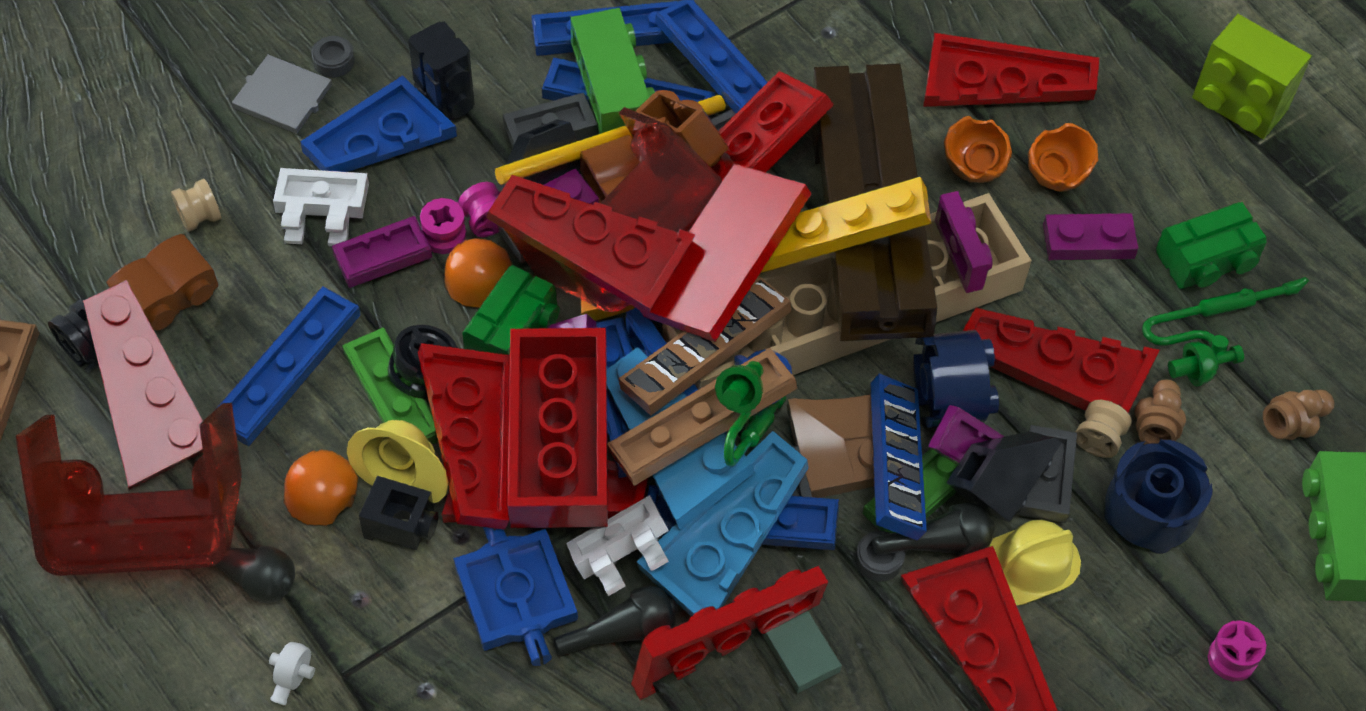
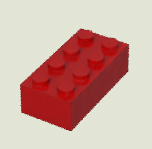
(558, 428)

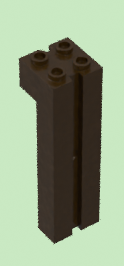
(863, 146)

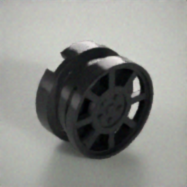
(74, 336)
(407, 359)

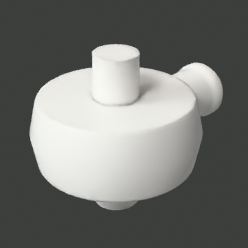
(290, 670)

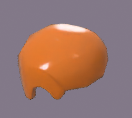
(977, 150)
(1063, 157)
(474, 270)
(319, 487)

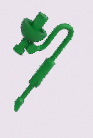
(1198, 359)
(741, 391)

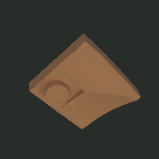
(835, 441)

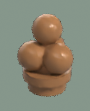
(1297, 413)
(1161, 415)

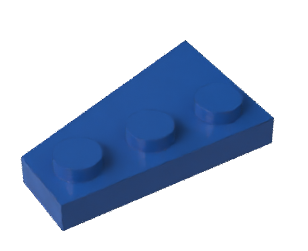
(378, 128)

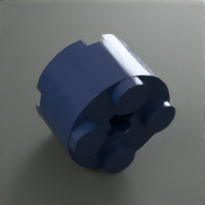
(956, 374)
(1158, 495)

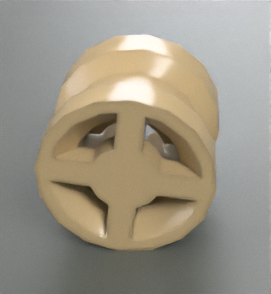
(196, 205)
(1103, 428)

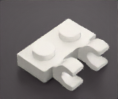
(319, 193)
(627, 531)

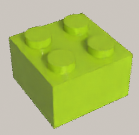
(1251, 76)

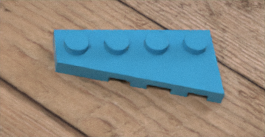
(693, 480)
(721, 542)

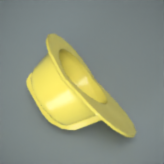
(400, 454)
(1037, 560)

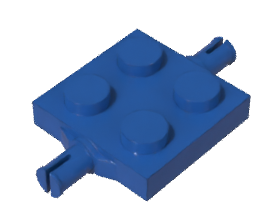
(516, 591)

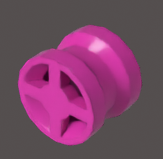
(476, 204)
(447, 235)
(1244, 641)

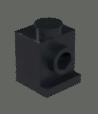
(393, 501)

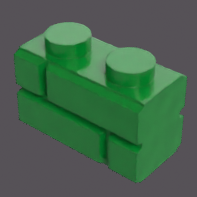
(1211, 246)
(514, 303)

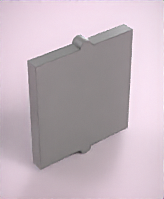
(282, 94)

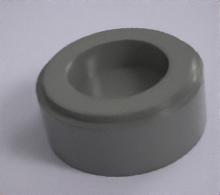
(333, 56)
(877, 566)

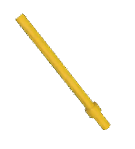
(572, 151)

